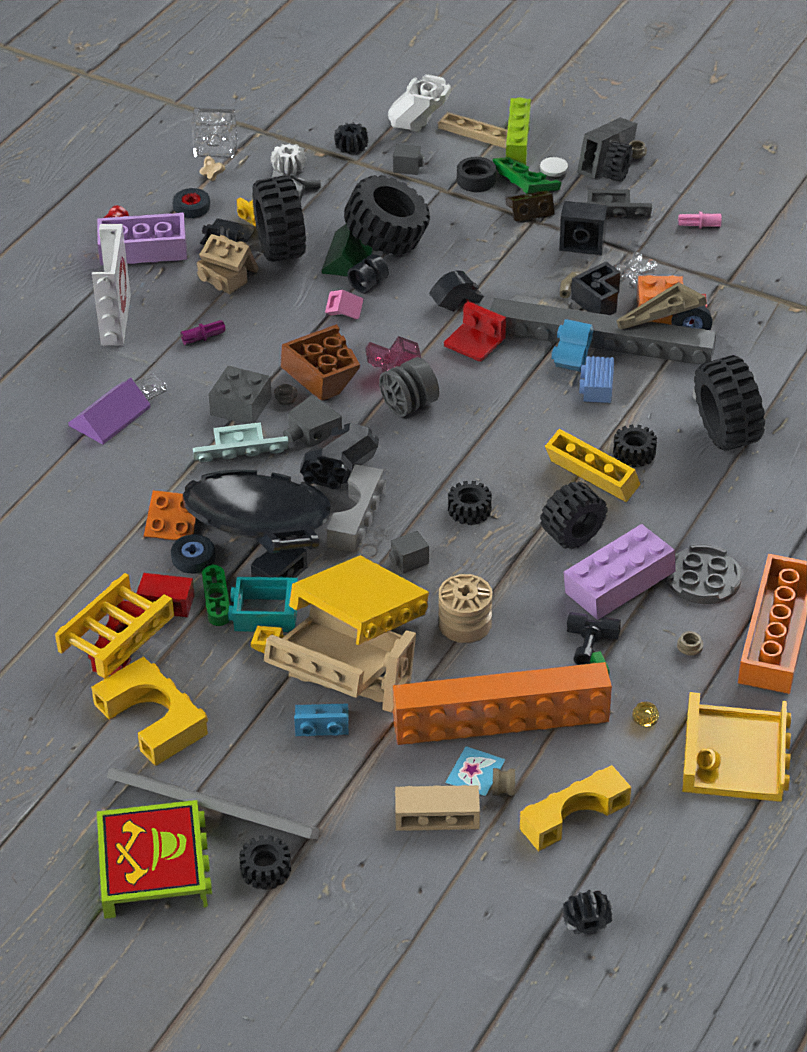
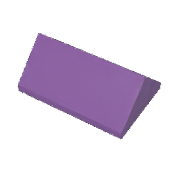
(111, 412)

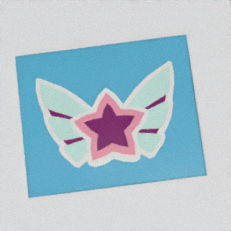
(475, 769)

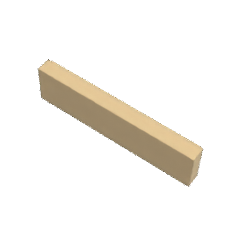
(473, 129)

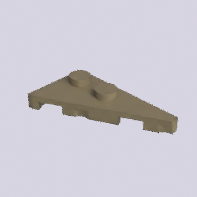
(669, 302)

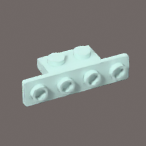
(239, 441)

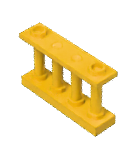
(123, 643)

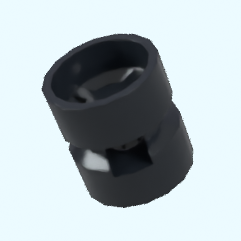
(368, 273)

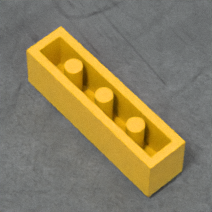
(592, 465)

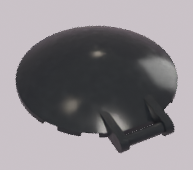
(259, 507)

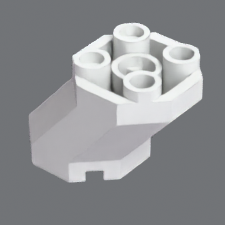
(419, 102)

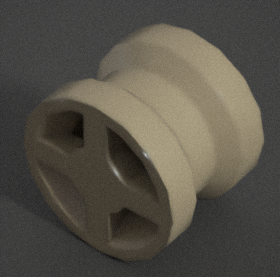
(503, 781)

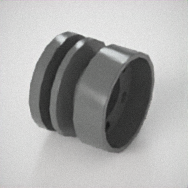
(409, 386)

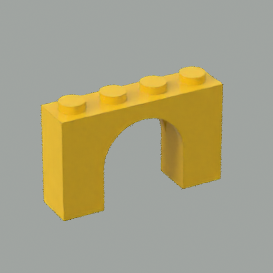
(145, 683)

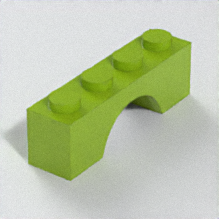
(518, 129)

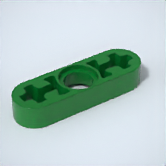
(219, 587)

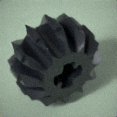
(351, 138)
(587, 912)

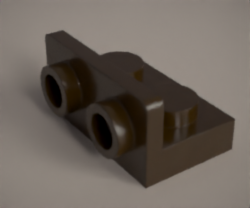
(531, 205)

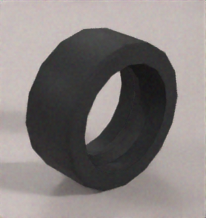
(476, 165)

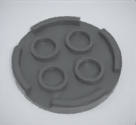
(705, 574)

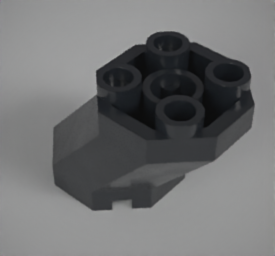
(334, 458)

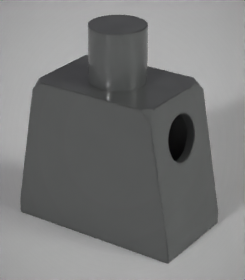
(312, 422)

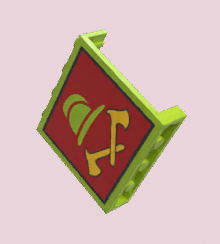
(152, 853)

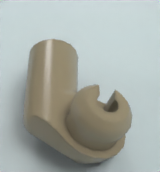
(565, 286)

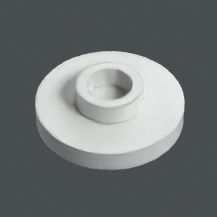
(554, 166)

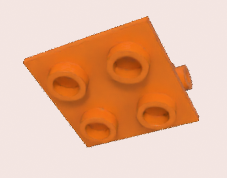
(168, 517)

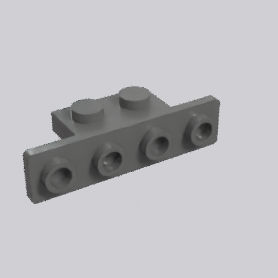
(618, 203)

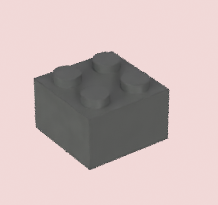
(240, 395)

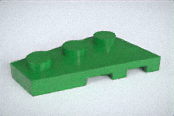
(525, 179)

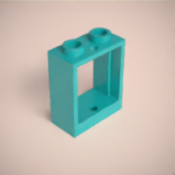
(262, 588)

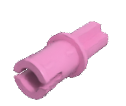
(700, 220)

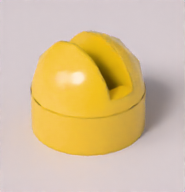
(706, 762)

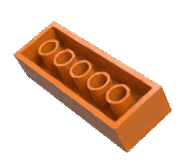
(776, 626)

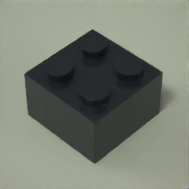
(582, 227)

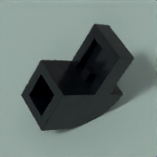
(452, 288)

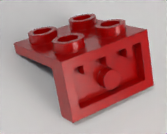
(479, 333)

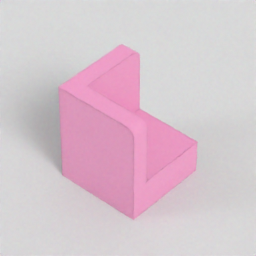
(344, 303)

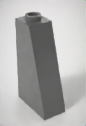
(597, 144)

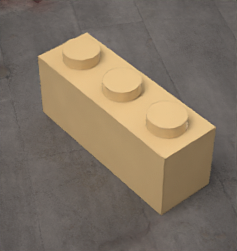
(437, 807)

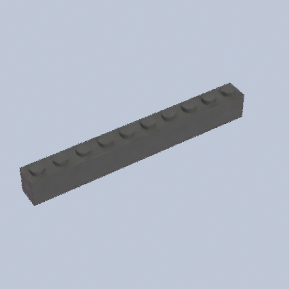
(645, 339)

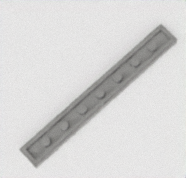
(214, 803)

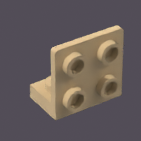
(228, 253)

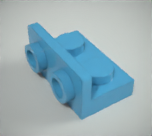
(321, 719)

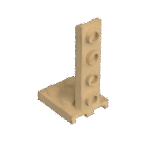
(398, 671)

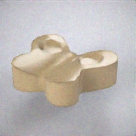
(211, 169)

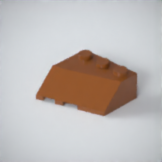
(320, 362)

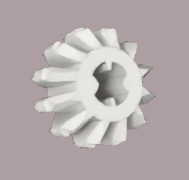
(288, 159)

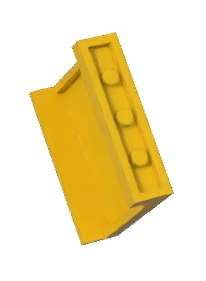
(362, 597)
(749, 747)

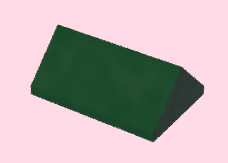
(344, 253)

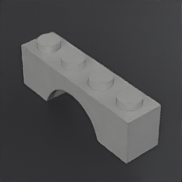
(349, 527)

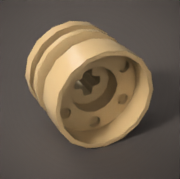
(465, 608)

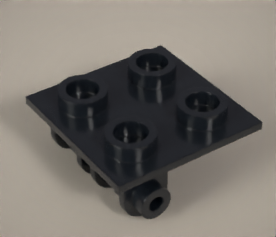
(229, 229)

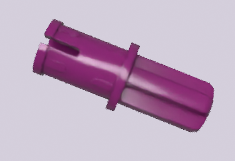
(202, 332)

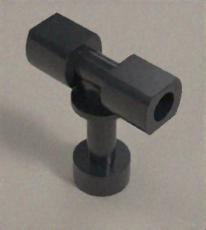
(591, 632)

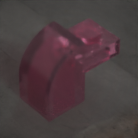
(400, 352)

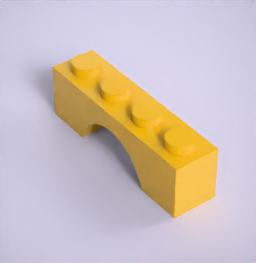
(602, 792)

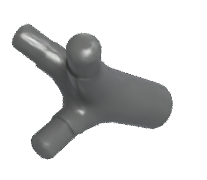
(307, 183)

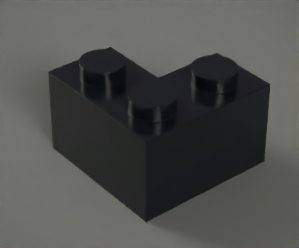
(597, 289)

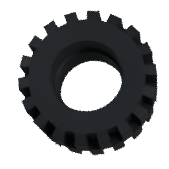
(573, 515)

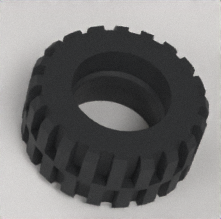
(386, 215)
(279, 218)
(729, 402)

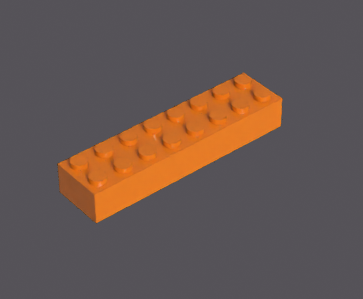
(501, 703)

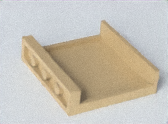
(327, 653)

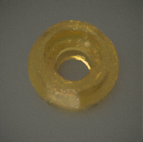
(645, 714)

